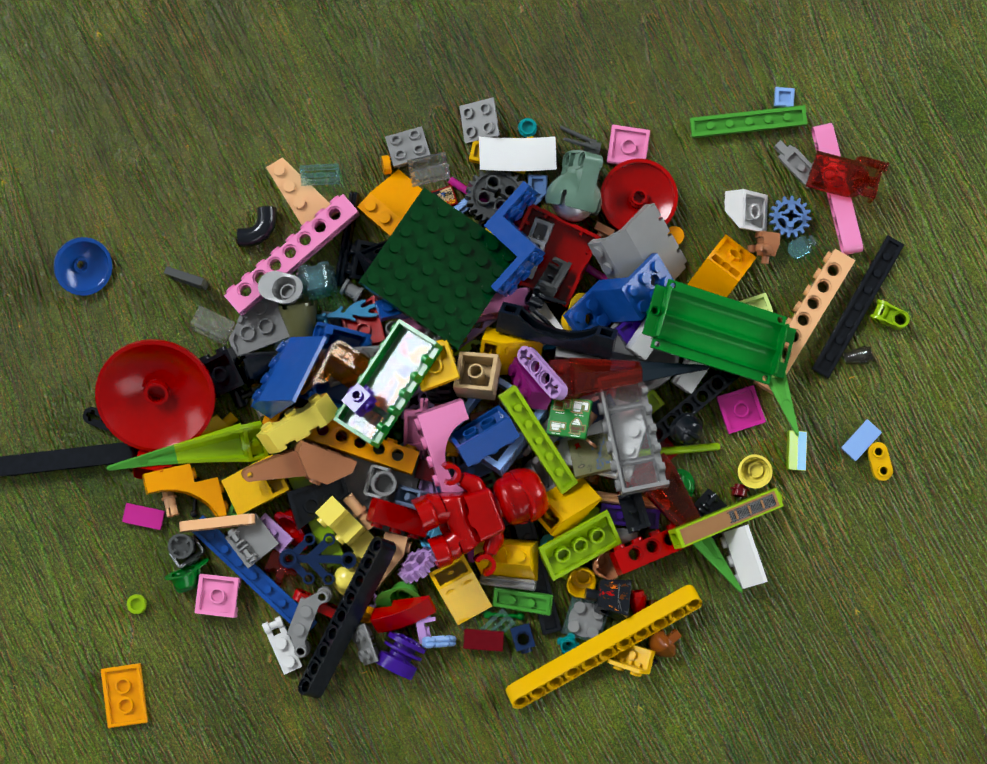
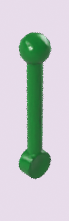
(520, 616)

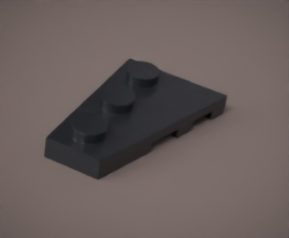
(309, 499)

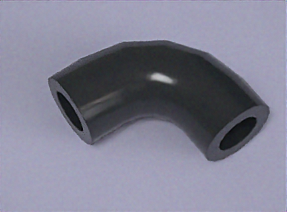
(261, 230)

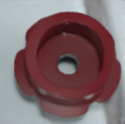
(739, 490)

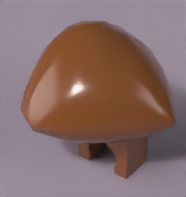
(664, 644)

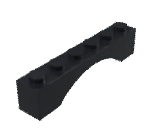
(518, 322)

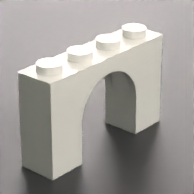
(640, 347)

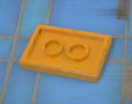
(124, 695)

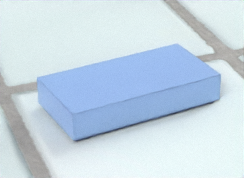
(861, 440)

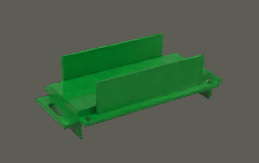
(718, 331)

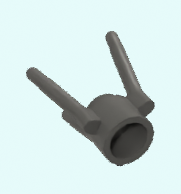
(590, 144)

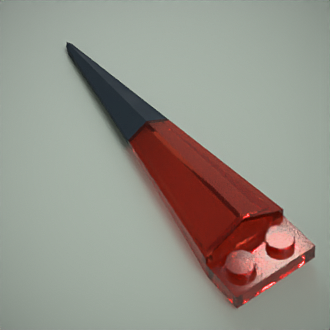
(592, 376)

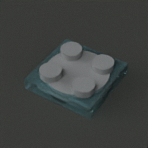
(582, 619)

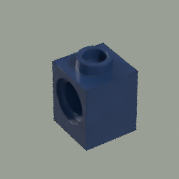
(516, 631)

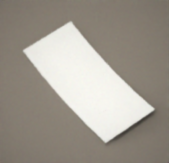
(517, 154)

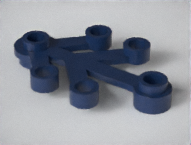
(314, 558)

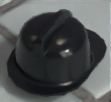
(686, 429)

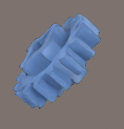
(797, 217)

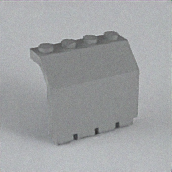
(631, 245)

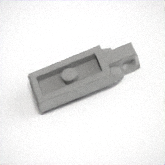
(794, 161)

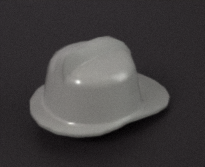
(280, 287)

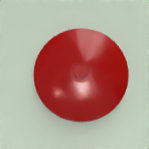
(635, 185)

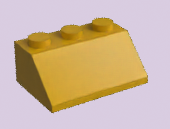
(514, 559)

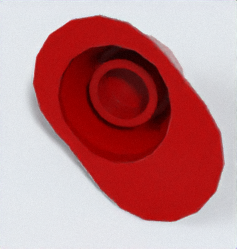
(287, 522)

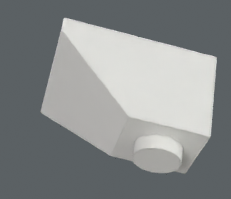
(747, 209)

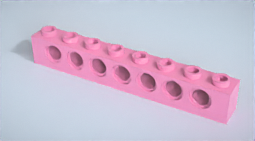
(293, 242)

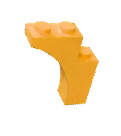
(181, 480)

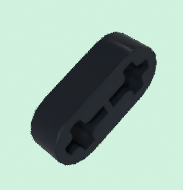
(97, 423)

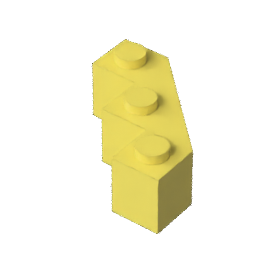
(297, 423)
(345, 526)

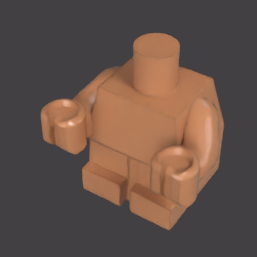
(766, 245)

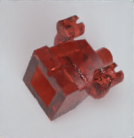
(273, 565)

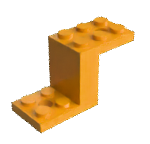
(723, 268)

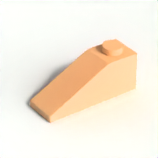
(403, 547)

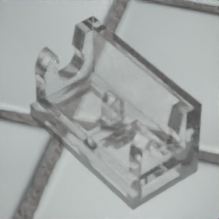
(428, 169)
(212, 325)

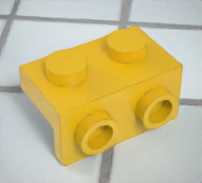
(635, 659)

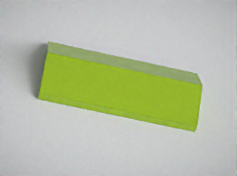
(579, 545)

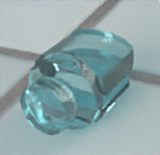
(801, 246)

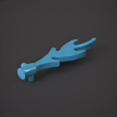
(353, 310)

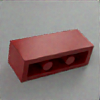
(396, 517)

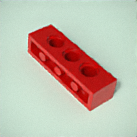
(624, 564)

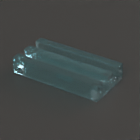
(323, 181)
(506, 617)

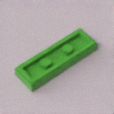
(522, 600)

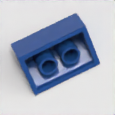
(484, 436)

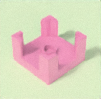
(217, 595)

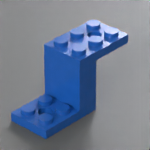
(513, 238)
(619, 297)

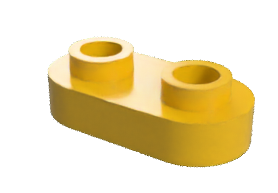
(879, 461)

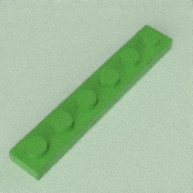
(748, 121)

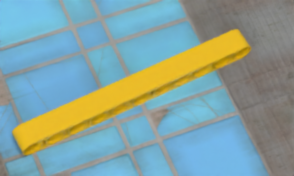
(603, 646)

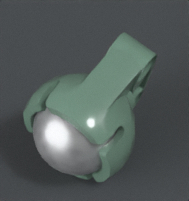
(575, 191)

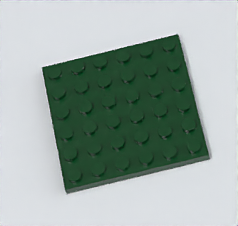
(438, 268)

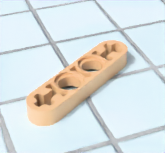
(217, 523)

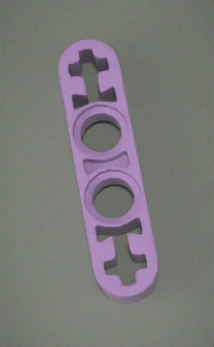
(544, 369)

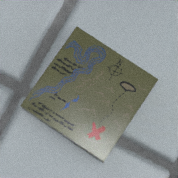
(587, 459)

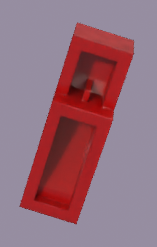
(402, 613)

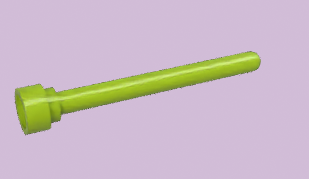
(690, 448)

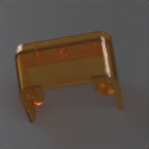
(339, 362)

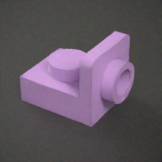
(422, 630)

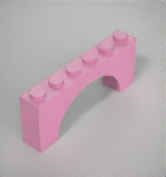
(436, 427)

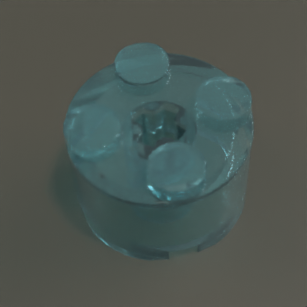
(317, 280)

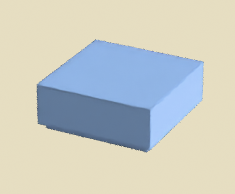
(784, 97)

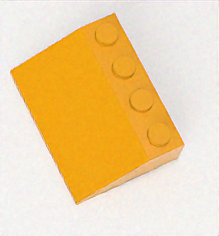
(389, 202)

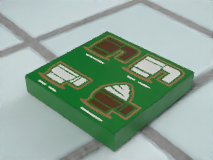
(569, 418)

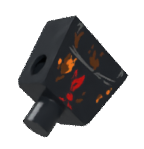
(611, 598)

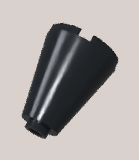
(255, 367)

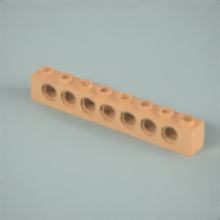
(842, 264)

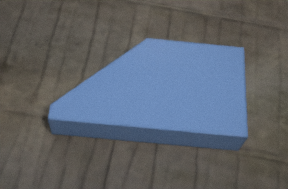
(539, 183)

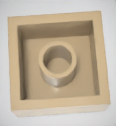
(478, 375)

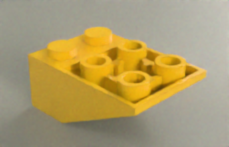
(505, 346)
(253, 494)
(570, 508)
(460, 590)

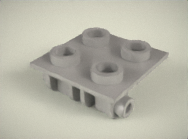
(479, 120)
(407, 146)
(251, 541)
(361, 637)

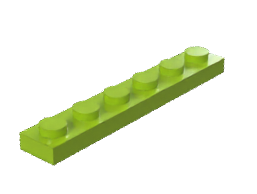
(537, 439)

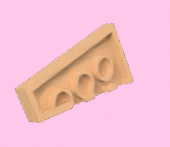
(303, 200)

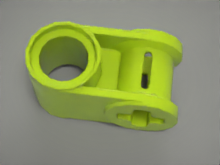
(888, 315)

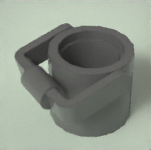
(183, 547)

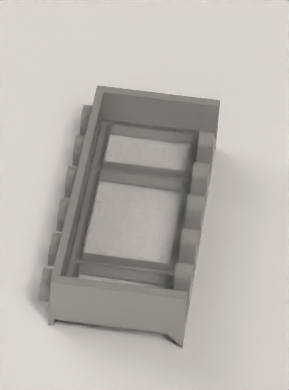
(632, 439)

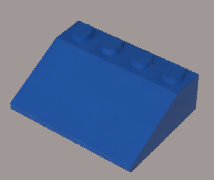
(287, 374)

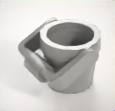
(382, 482)

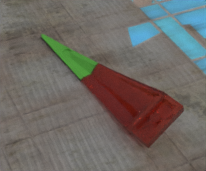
(679, 509)

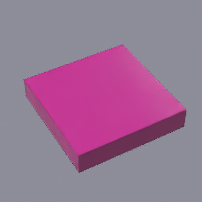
(740, 409)

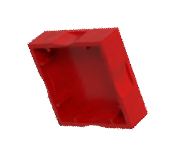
(565, 242)

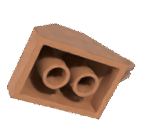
(303, 459)

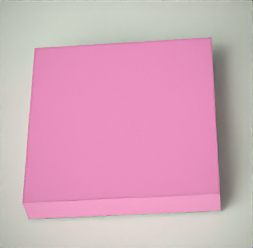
(627, 144)

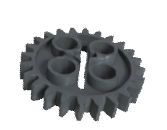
(503, 182)

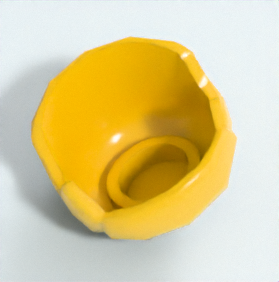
(579, 580)

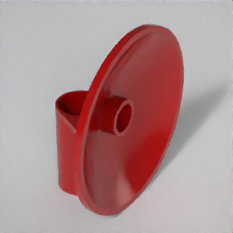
(154, 394)

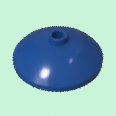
(94, 271)

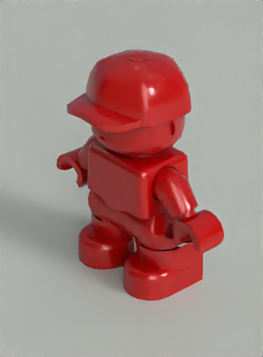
(477, 514)

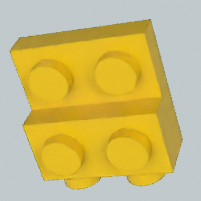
(443, 369)

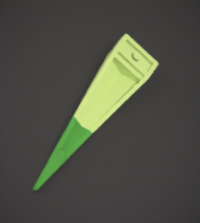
(777, 385)

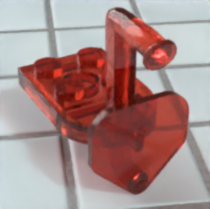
(845, 176)

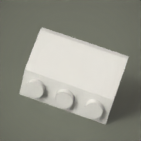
(743, 556)

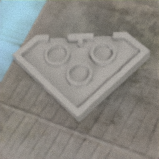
(258, 328)

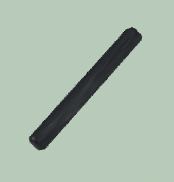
(346, 242)

